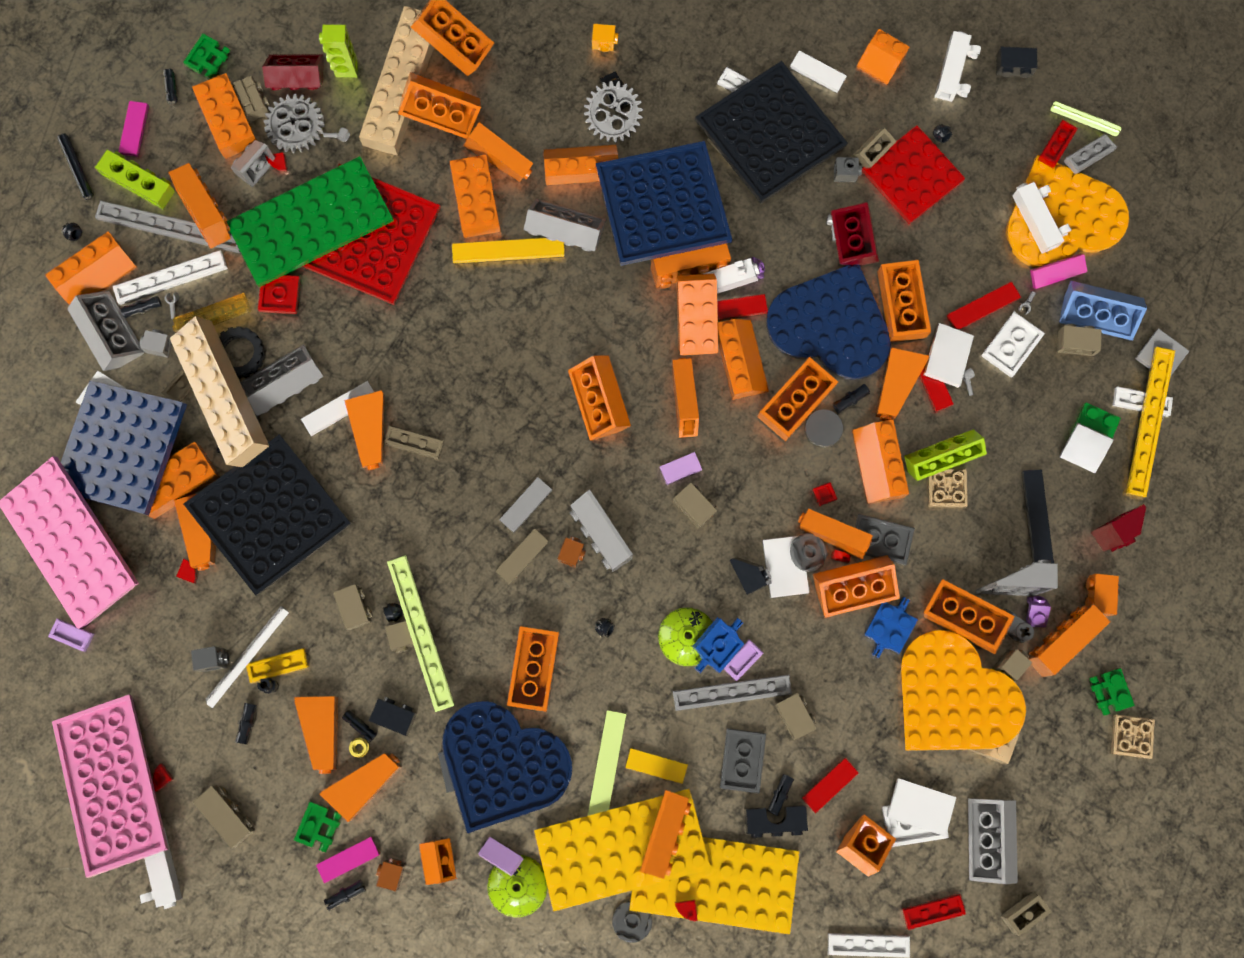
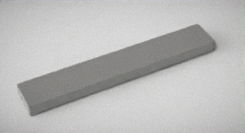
(732, 692)

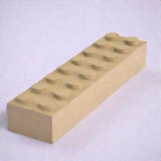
(408, 53)
(219, 392)

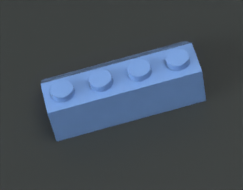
(1104, 309)

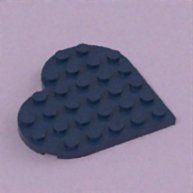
(833, 321)
(499, 767)

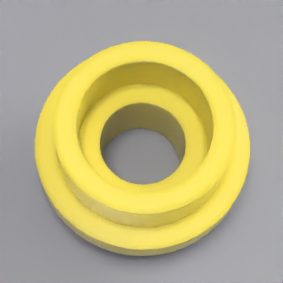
(352, 747)

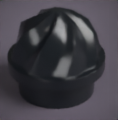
(942, 133)
(71, 231)
(392, 612)
(604, 627)

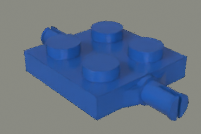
(891, 627)
(718, 645)

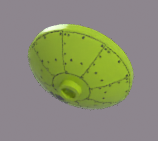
(672, 635)
(526, 900)

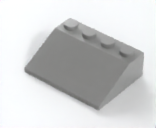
(1028, 581)

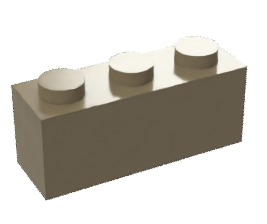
(224, 815)

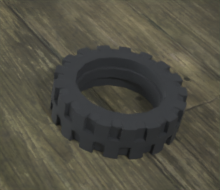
(259, 348)

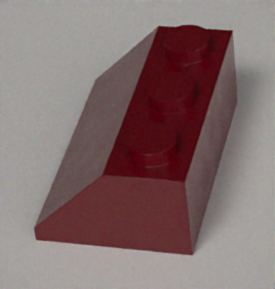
(293, 71)
(855, 235)
(1120, 530)

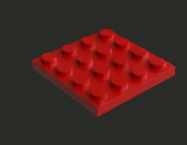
(913, 175)

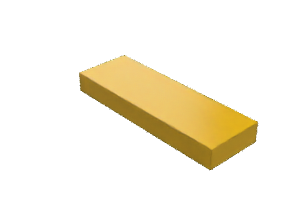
(277, 665)
(656, 766)

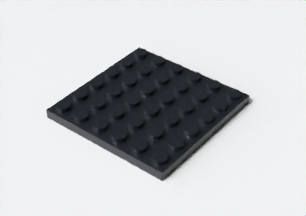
(771, 131)
(267, 515)

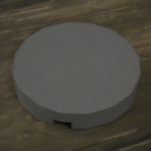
(823, 428)
(808, 552)
(624, 919)

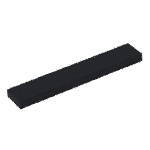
(1037, 515)

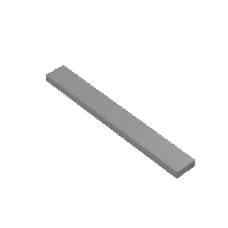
(156, 224)

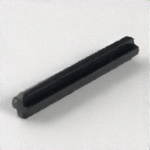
(75, 166)

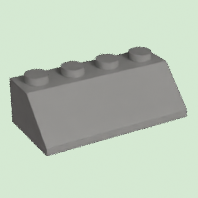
(564, 225)
(105, 329)
(281, 380)
(601, 531)
(992, 841)

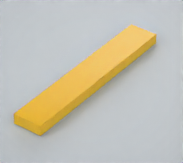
(507, 250)

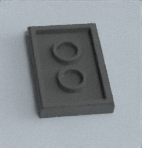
(887, 539)
(743, 760)

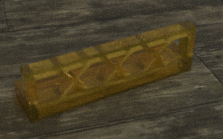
(216, 312)

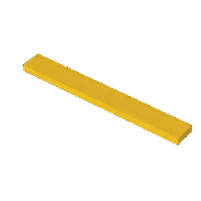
(1150, 422)

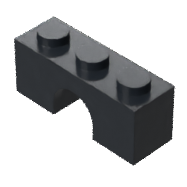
(793, 821)

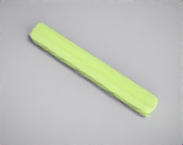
(1085, 118)

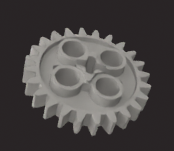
(606, 127)
(296, 138)

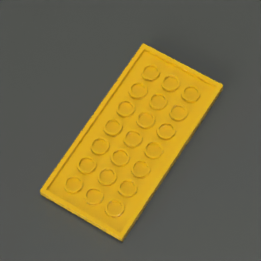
(606, 851)
(743, 888)

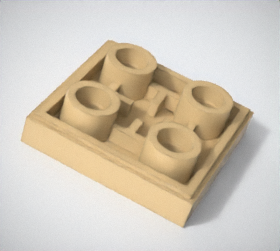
(948, 488)
(1132, 736)

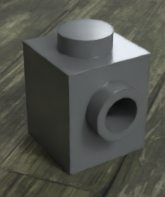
(847, 169)

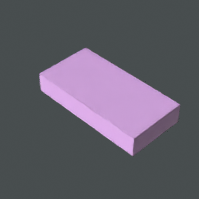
(680, 468)
(71, 635)
(743, 660)
(500, 856)

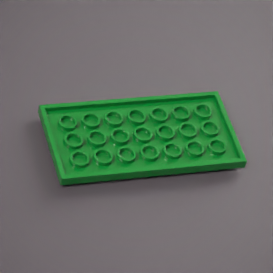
(309, 221)

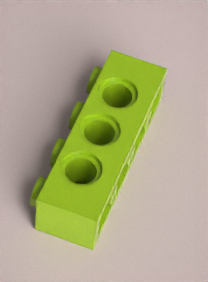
(339, 51)
(112, 162)
(945, 455)

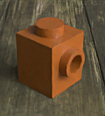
(571, 552)
(390, 874)

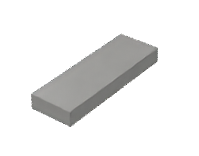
(1090, 154)
(525, 505)

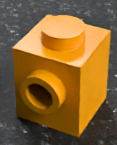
(604, 37)

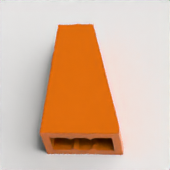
(498, 153)
(899, 378)
(685, 398)
(367, 424)
(836, 533)
(199, 546)
(320, 729)
(358, 788)

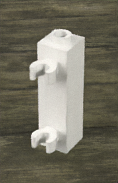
(953, 65)
(1038, 218)
(736, 275)
(162, 880)

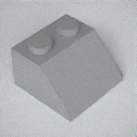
(253, 163)

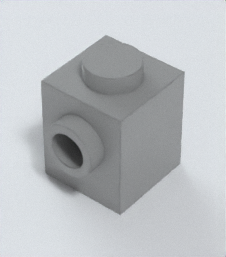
(156, 343)

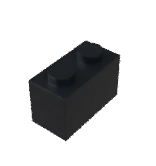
(1016, 62)
(392, 716)

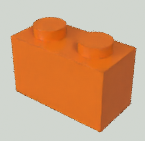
(1103, 593)
(437, 861)

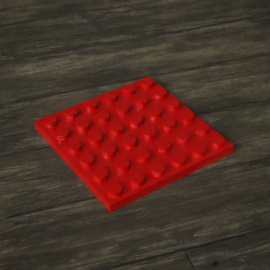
(384, 257)

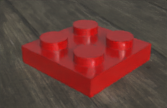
(280, 295)

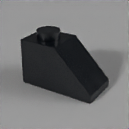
(751, 575)

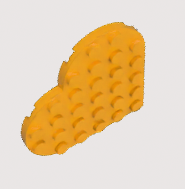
(1089, 206)
(955, 700)

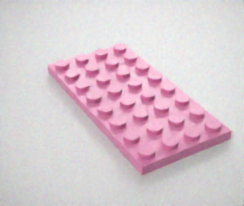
(67, 543)
(109, 786)

